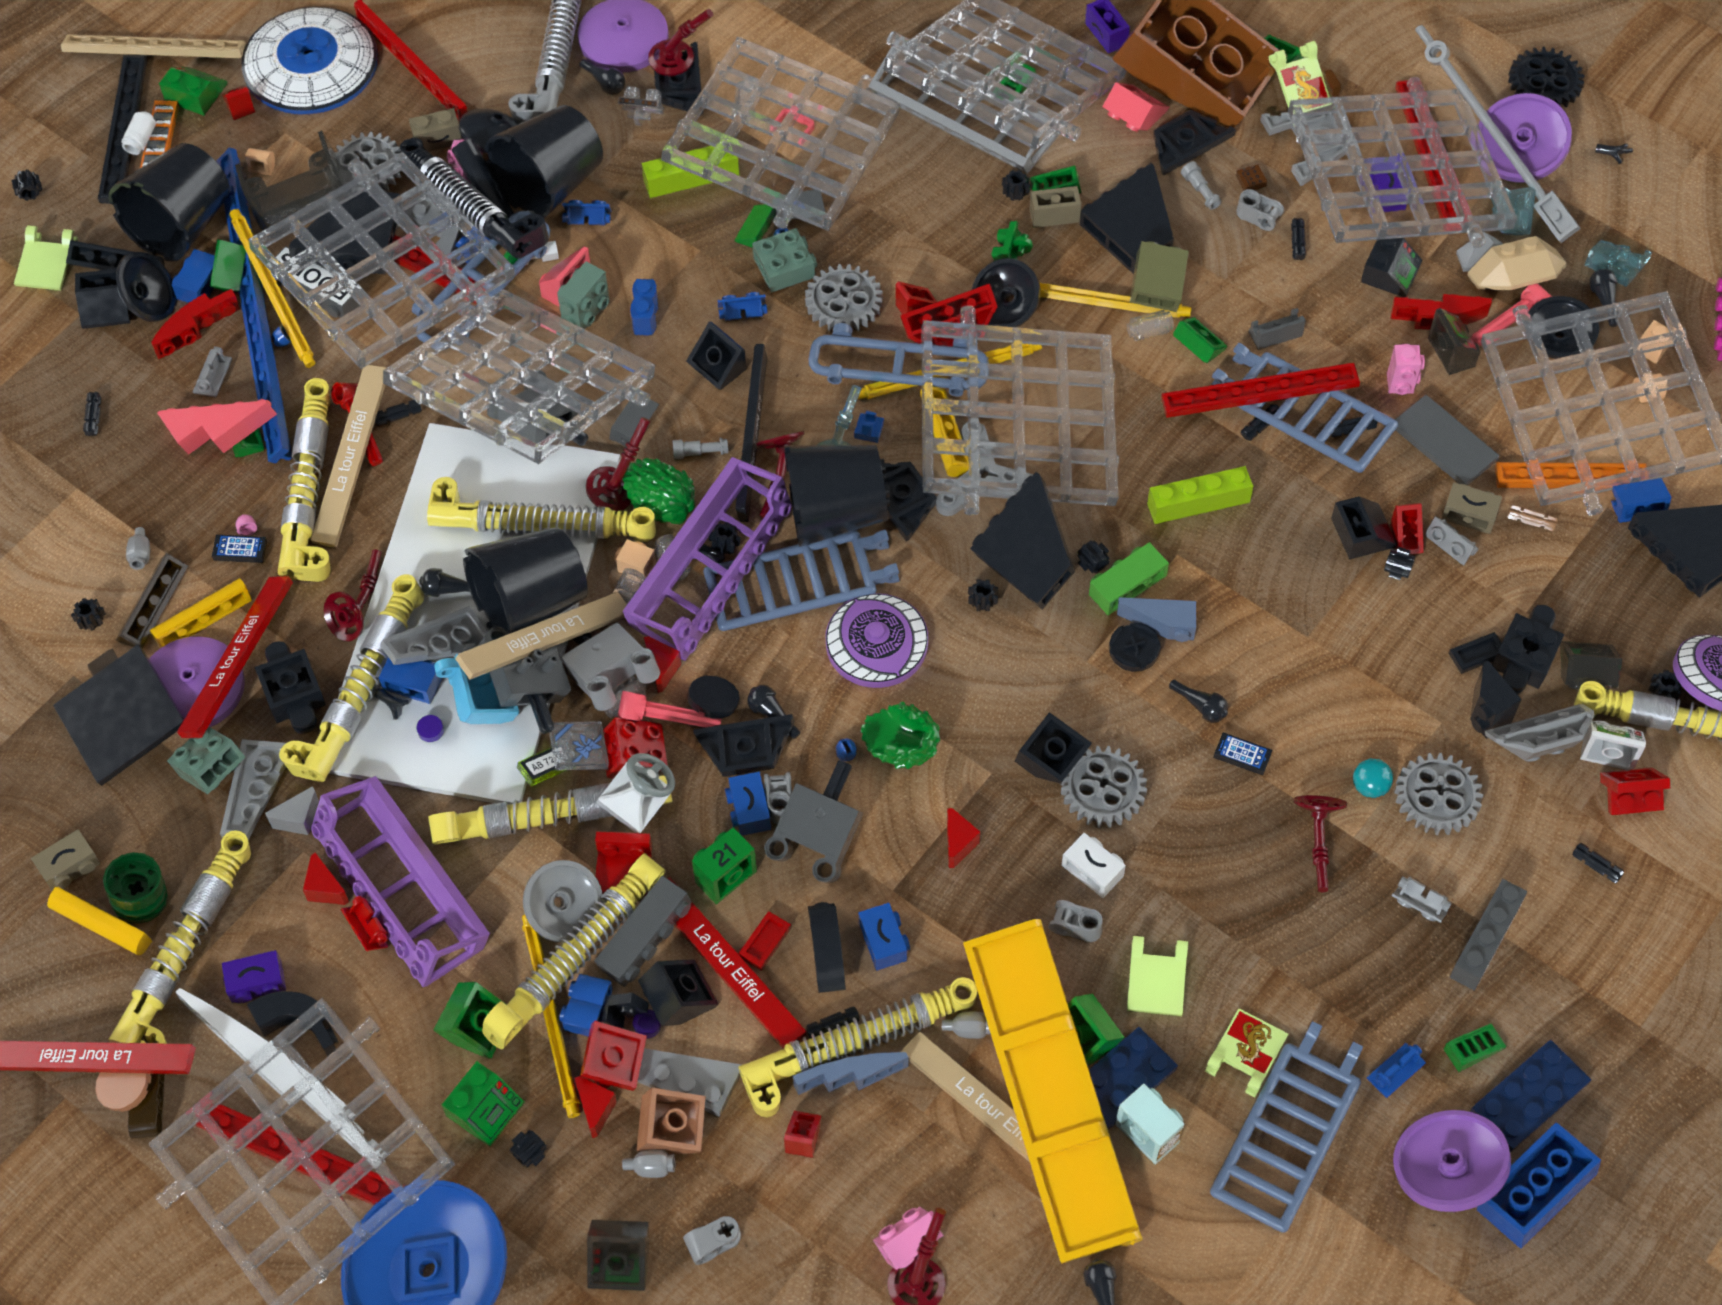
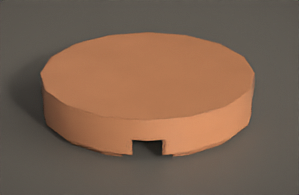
(122, 1090)

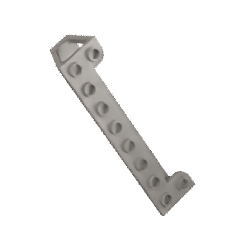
(955, 127)

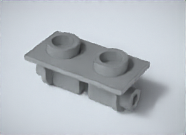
(212, 373)
(1450, 541)
(1411, 896)

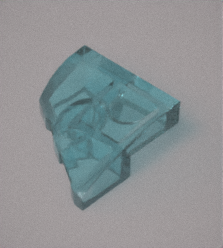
(1523, 205)
(1618, 259)

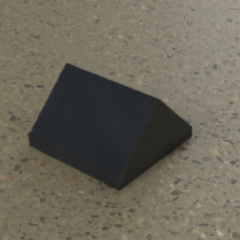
(717, 357)

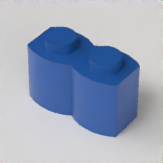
(644, 307)
(586, 1003)

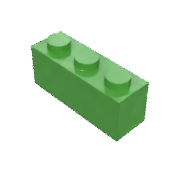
(1128, 577)

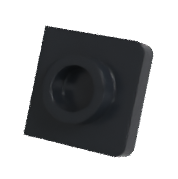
(622, 1006)

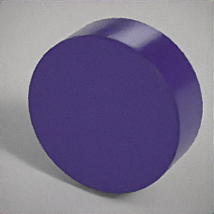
(430, 728)
(646, 1024)

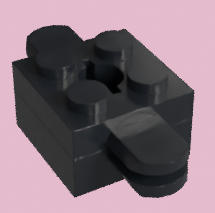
(1528, 649)
(290, 687)

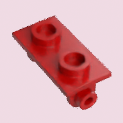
(367, 929)

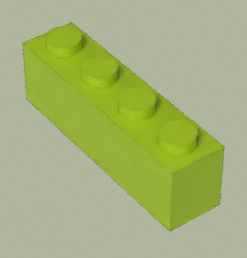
(665, 178)
(1200, 495)

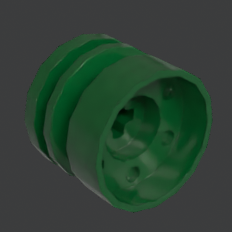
(135, 887)

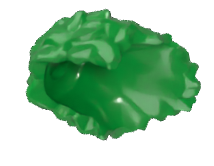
(661, 489)
(901, 735)

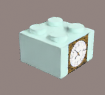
(1150, 1123)

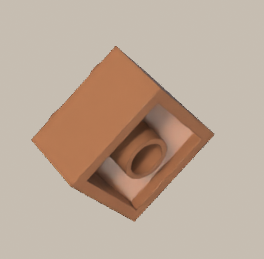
(671, 1121)

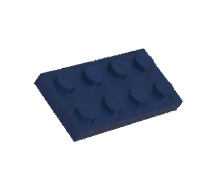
(1126, 1068)
(1532, 1094)

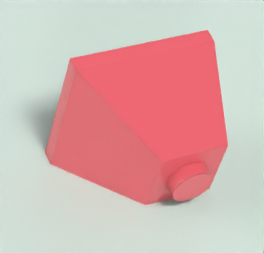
(561, 274)

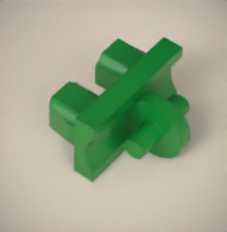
(1013, 243)

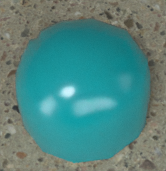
(1373, 778)

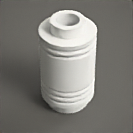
(138, 132)

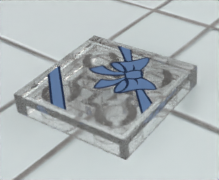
(578, 746)

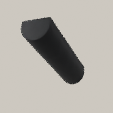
(479, 174)
(96, 256)

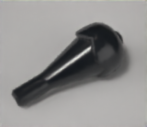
(610, 79)
(1604, 283)
(436, 582)
(763, 701)
(1211, 706)
(1100, 1278)

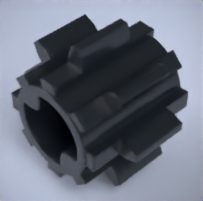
(26, 185)
(1016, 185)
(724, 538)
(1093, 556)
(1399, 563)
(983, 595)
(88, 614)
(1665, 685)
(528, 1148)

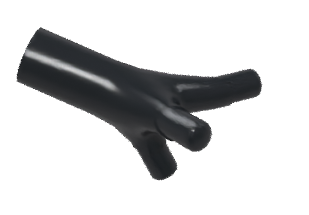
(1613, 151)
(391, 701)

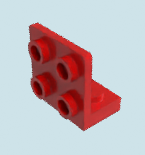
(630, 737)
(617, 854)

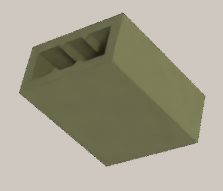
(1159, 276)

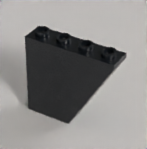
(1128, 216)
(352, 252)
(1685, 542)
(1027, 544)

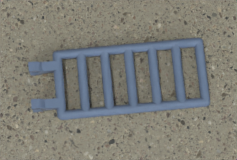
(1257, 364)
(871, 579)
(1317, 1152)

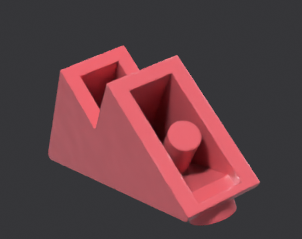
(221, 423)

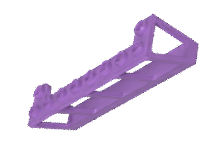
(686, 547)
(422, 868)

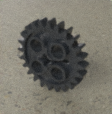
(1547, 75)

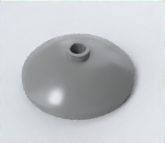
(575, 888)

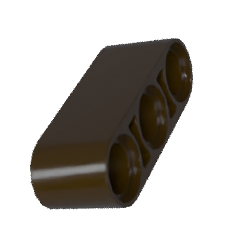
(147, 1117)

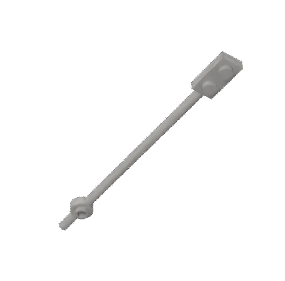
(1549, 205)

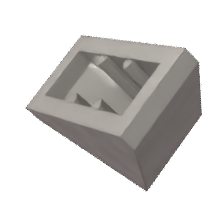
(296, 813)

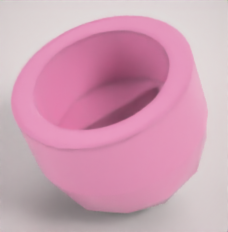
(245, 525)

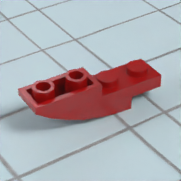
(1422, 312)
(185, 324)

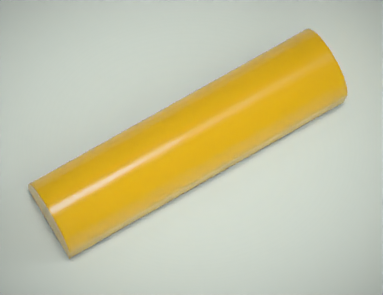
(946, 427)
(202, 613)
(98, 921)

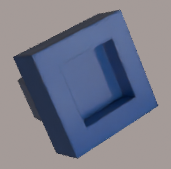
(869, 427)

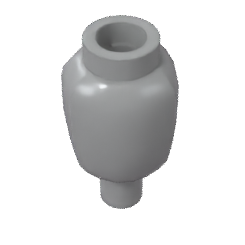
(138, 549)
(968, 1025)
(651, 1163)

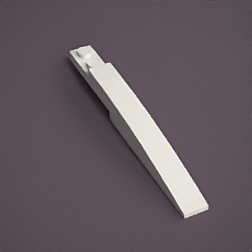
(278, 1073)

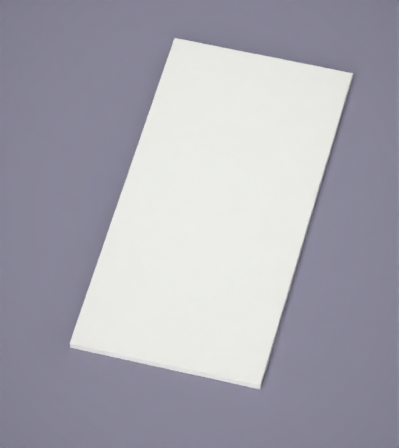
(468, 758)

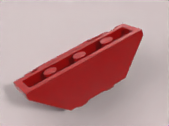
(949, 311)

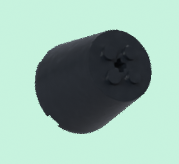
(544, 158)
(170, 200)
(836, 489)
(525, 578)

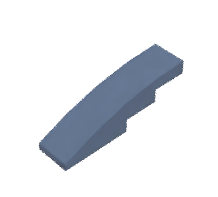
(861, 1069)

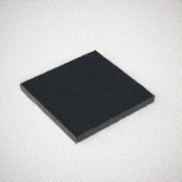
(119, 715)

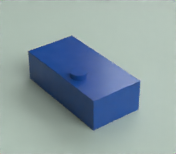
(1540, 1185)

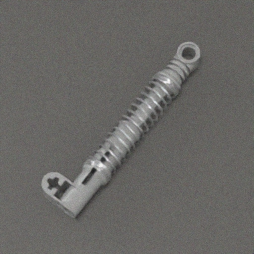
(555, 60)

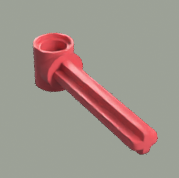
(1529, 297)
(635, 706)

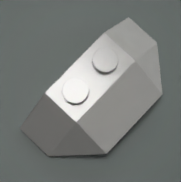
(1544, 733)

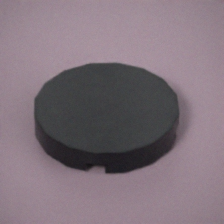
(1134, 647)
(713, 696)

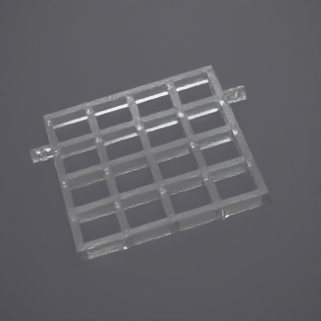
(1005, 67)
(766, 159)
(1402, 165)
(384, 258)
(524, 373)
(1603, 397)
(1018, 412)
(300, 1154)

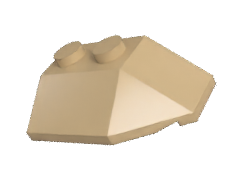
(1517, 265)

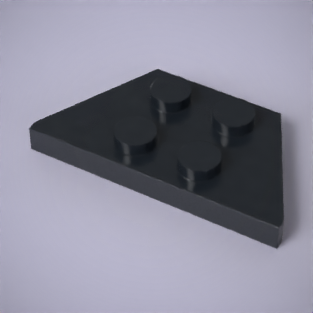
(682, 89)
(1187, 139)
(907, 501)
(746, 744)

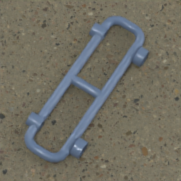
(470, 271)
(843, 336)

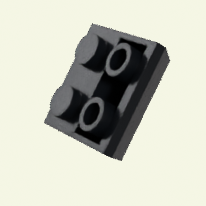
(99, 299)
(1362, 527)

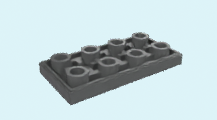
(1445, 441)

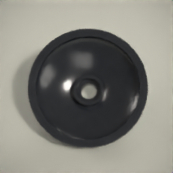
(483, 124)
(1006, 279)
(145, 286)
(1555, 307)

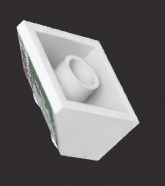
(1613, 745)

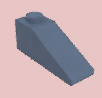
(1166, 617)

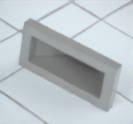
(1470, 256)

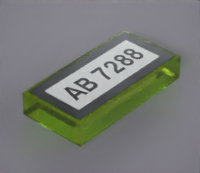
(538, 767)

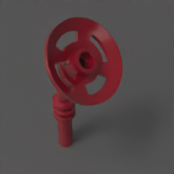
(671, 49)
(778, 443)
(615, 481)
(350, 612)
(1319, 810)
(918, 1275)

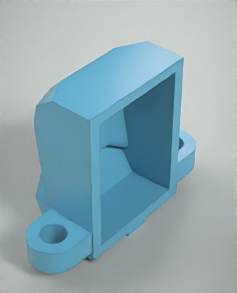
(475, 697)

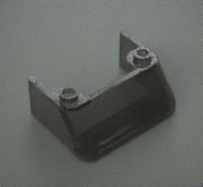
(289, 196)

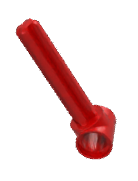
(343, 394)

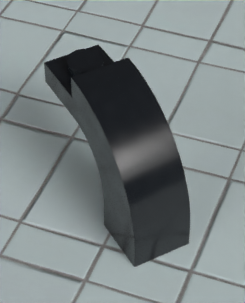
(826, 947)
(283, 1008)

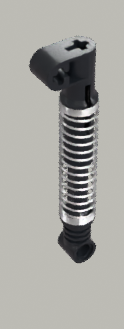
(490, 219)

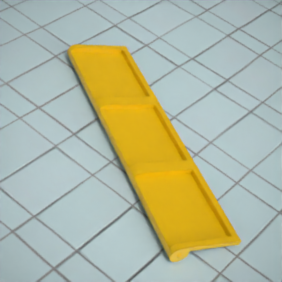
(1052, 1092)

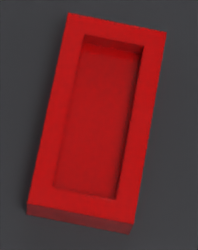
(765, 940)

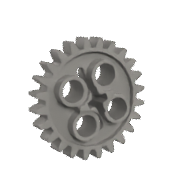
(372, 152)
(843, 297)
(1095, 805)
(1438, 814)

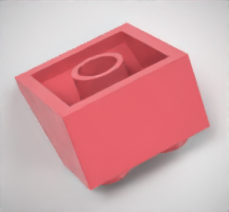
(1134, 106)

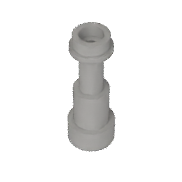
(1192, 173)
(695, 448)

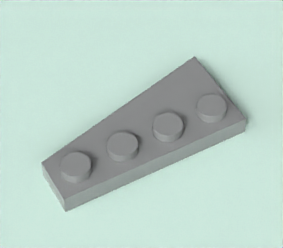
(436, 638)
(252, 785)
(690, 1075)

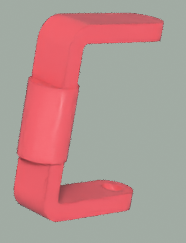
(802, 119)

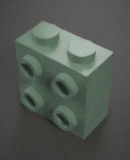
(784, 260)
(584, 295)
(206, 760)

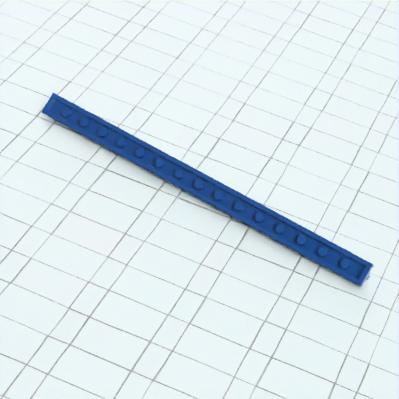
(256, 323)

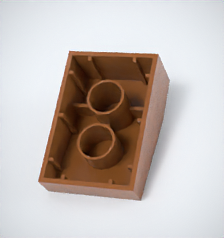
(1199, 58)

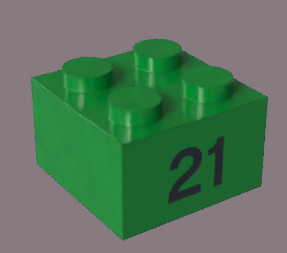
(724, 865)

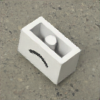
(1093, 864)

